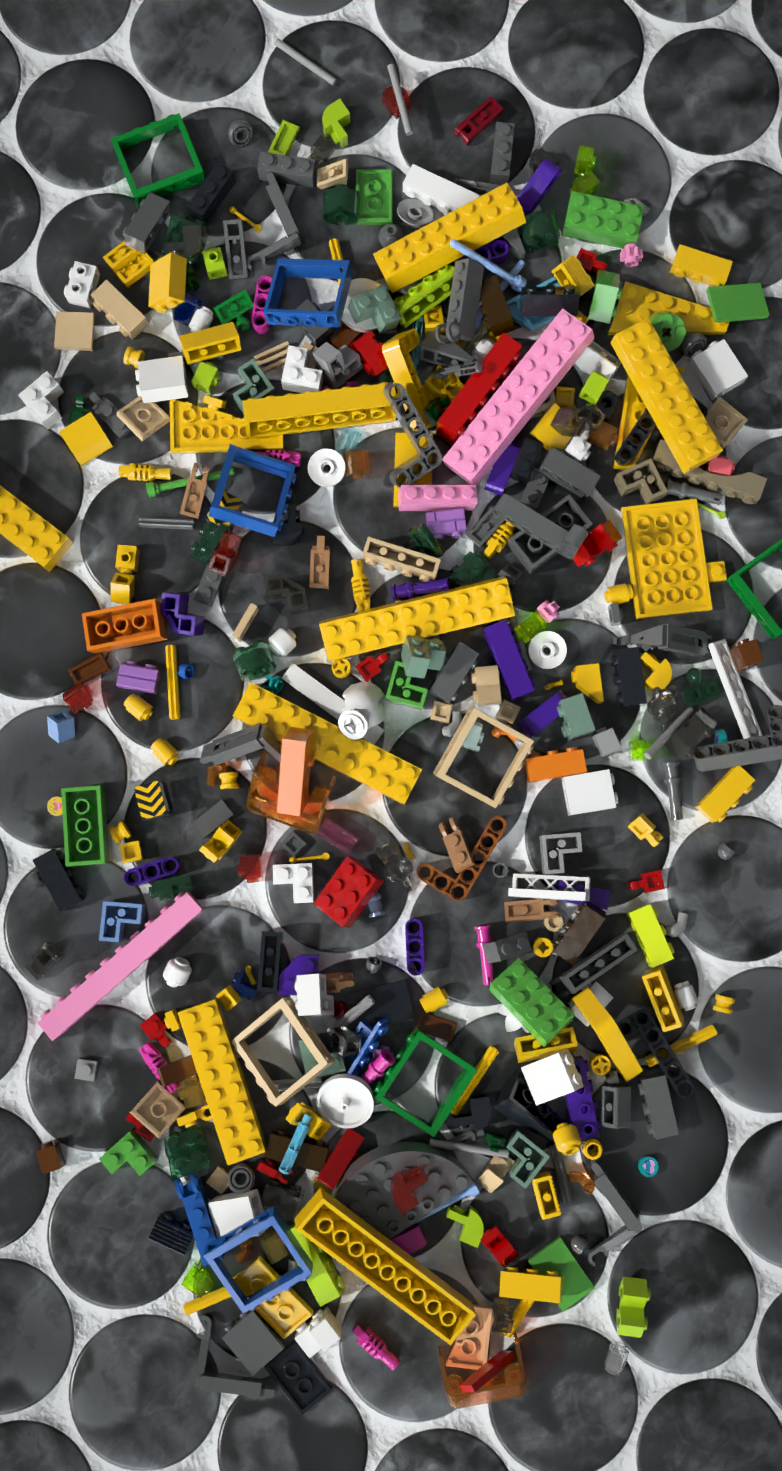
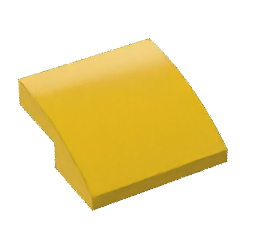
(128, 263)
(546, 434)
(85, 439)

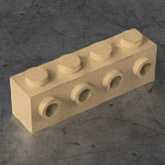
(400, 559)

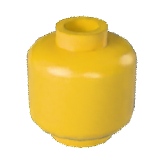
(567, 1139)

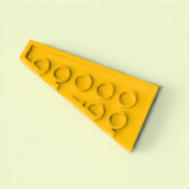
(640, 303)
(631, 412)
(211, 431)

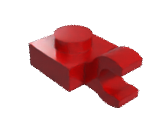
(590, 262)
(370, 668)
(649, 882)
(154, 1028)
(141, 1130)
(269, 1167)

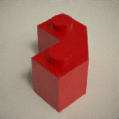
(370, 353)
(598, 541)

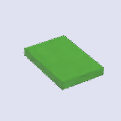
(375, 196)
(737, 302)
(559, 1258)

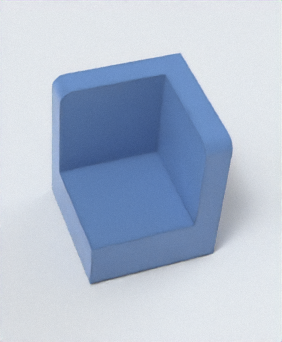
(61, 726)

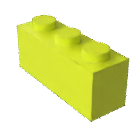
(650, 935)

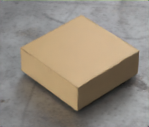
(441, 712)
(508, 712)
(218, 1179)

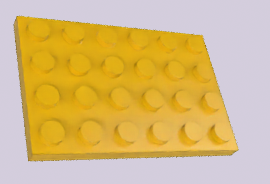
(666, 559)

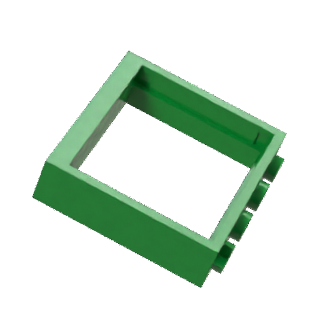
(168, 185)
(750, 599)
(451, 1098)

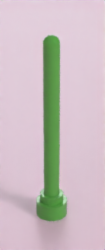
(155, 488)

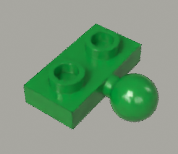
(234, 308)

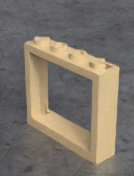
(456, 743)
(308, 1036)

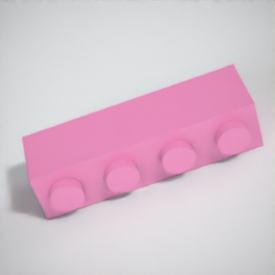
(437, 497)

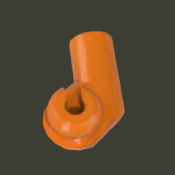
(497, 732)

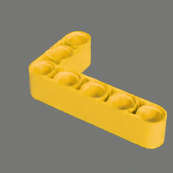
(403, 371)
(608, 1034)

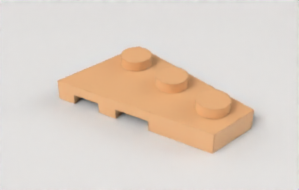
(472, 1344)

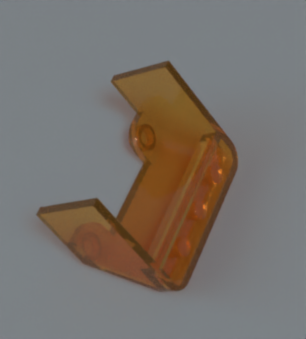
(264, 798)
(496, 1389)

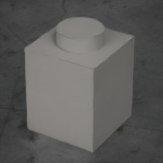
(606, 741)

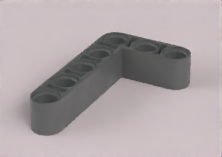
(414, 436)
(541, 528)
(744, 750)

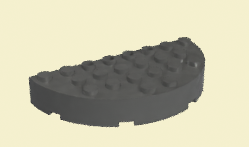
(367, 1185)

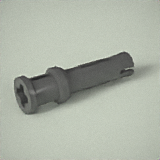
(683, 490)
(673, 781)

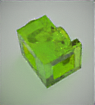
(584, 160)
(587, 184)
(530, 627)
(637, 750)
(197, 1281)

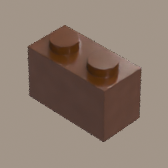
(746, 654)

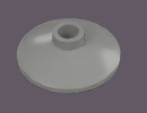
(414, 212)

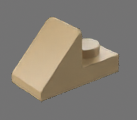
(333, 174)
(493, 1172)

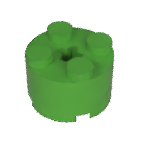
(674, 325)

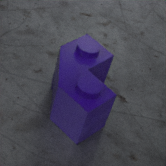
(175, 608)
(301, 965)

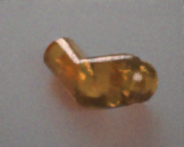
(214, 771)
(583, 1179)
(246, 1248)

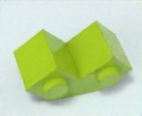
(630, 1314)

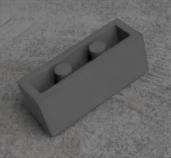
(502, 153)
(287, 169)
(146, 222)
(569, 473)
(453, 672)
(658, 1106)

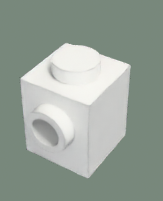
(578, 449)

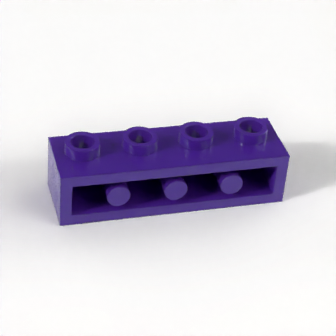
(508, 659)
(582, 1106)

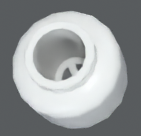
(282, 642)
(177, 972)

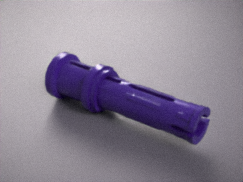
(412, 589)

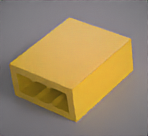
(167, 282)

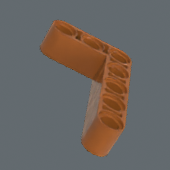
(476, 869)

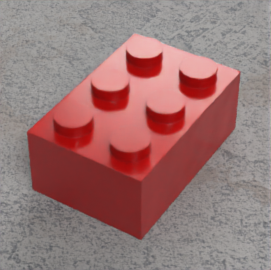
(348, 892)

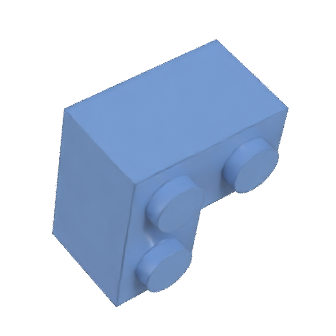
(116, 915)

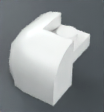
(365, 699)

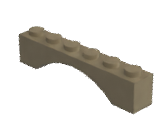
(743, 486)

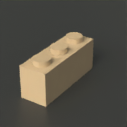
(119, 310)

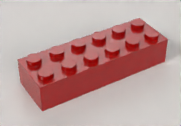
(479, 389)

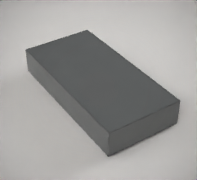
(212, 819)

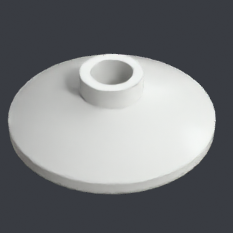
(319, 461)
(554, 643)

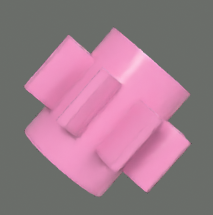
(631, 255)
(548, 610)

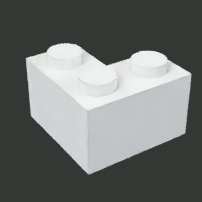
(297, 376)
(39, 398)
(300, 876)
(312, 996)
(319, 1332)

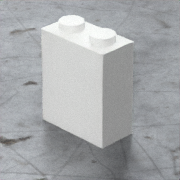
(717, 369)
(161, 379)
(589, 792)
(552, 1077)
(233, 1210)

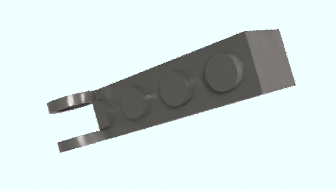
(463, 302)
(595, 965)

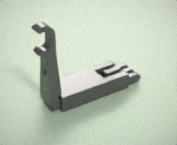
(286, 243)
(670, 638)
(241, 743)
(621, 1206)
(226, 1382)

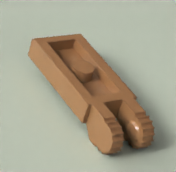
(194, 493)
(456, 846)
(529, 910)

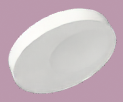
(358, 287)
(345, 1101)

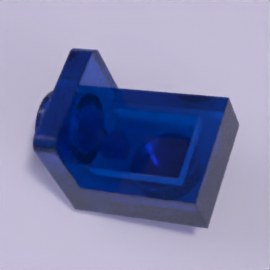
(185, 310)
(245, 990)

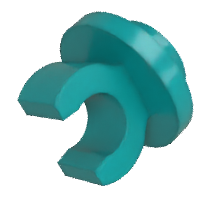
(275, 684)

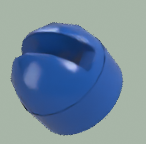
(186, 674)

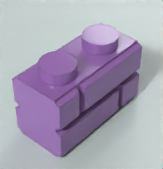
(446, 523)
(138, 678)

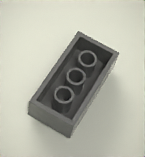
(533, 552)

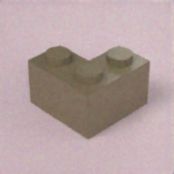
(642, 477)

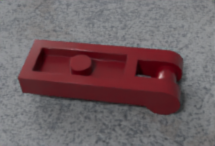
(479, 120)

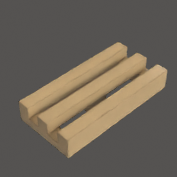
(265, 354)
(245, 622)

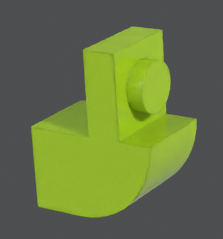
(334, 119)
(472, 1226)

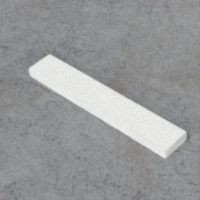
(734, 689)
(323, 698)

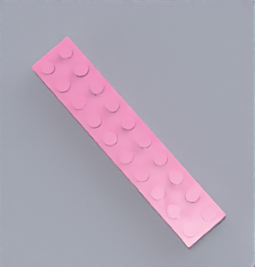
(519, 397)

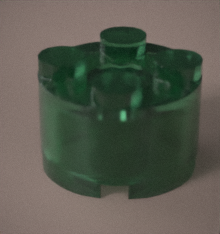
(341, 205)
(540, 230)
(254, 660)

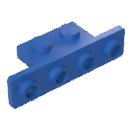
(369, 1043)

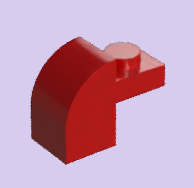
(499, 1246)

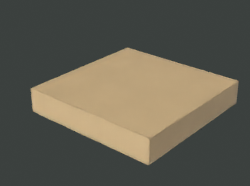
(74, 331)
(143, 418)
(724, 421)
(158, 1110)

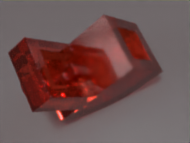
(226, 554)
(403, 1186)

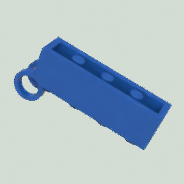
(197, 1210)

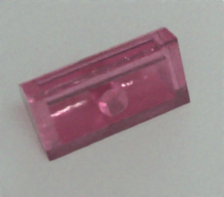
(337, 836)

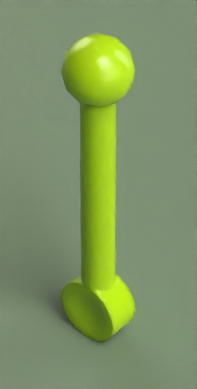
(720, 515)

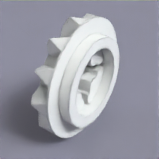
(350, 730)

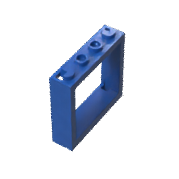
(308, 269)
(262, 463)
(240, 1234)

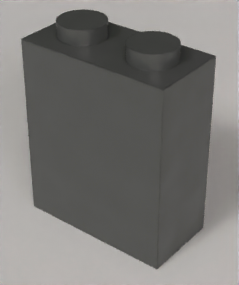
(252, 1340)

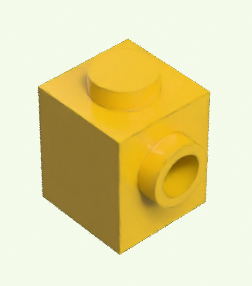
(127, 559)
(122, 588)

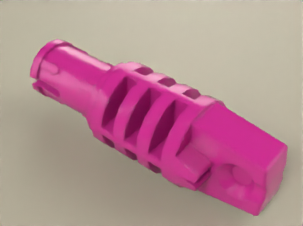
(286, 456)
(154, 1060)
(375, 1346)

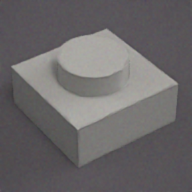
(86, 1069)

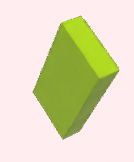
(284, 138)

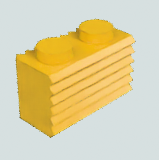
(572, 273)
(546, 1195)

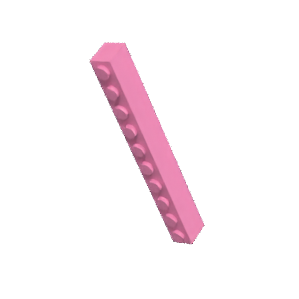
(120, 966)

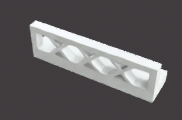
(550, 894)

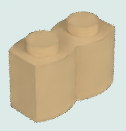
(487, 686)

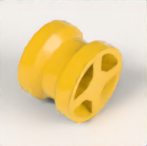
(133, 356)
(340, 664)
(229, 780)
(119, 831)
(538, 947)
(723, 1004)
(603, 1064)

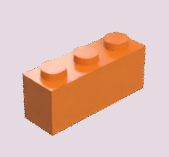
(555, 765)

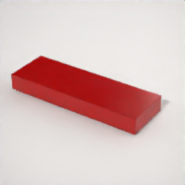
(340, 1158)
(487, 1371)

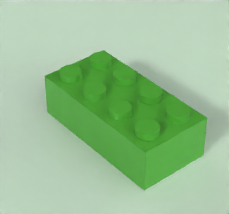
(602, 220)
(85, 826)
(531, 1002)

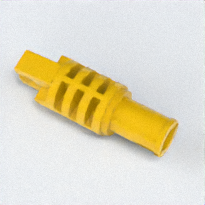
(144, 472)
(499, 539)
(360, 585)

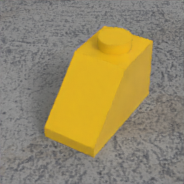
(589, 681)

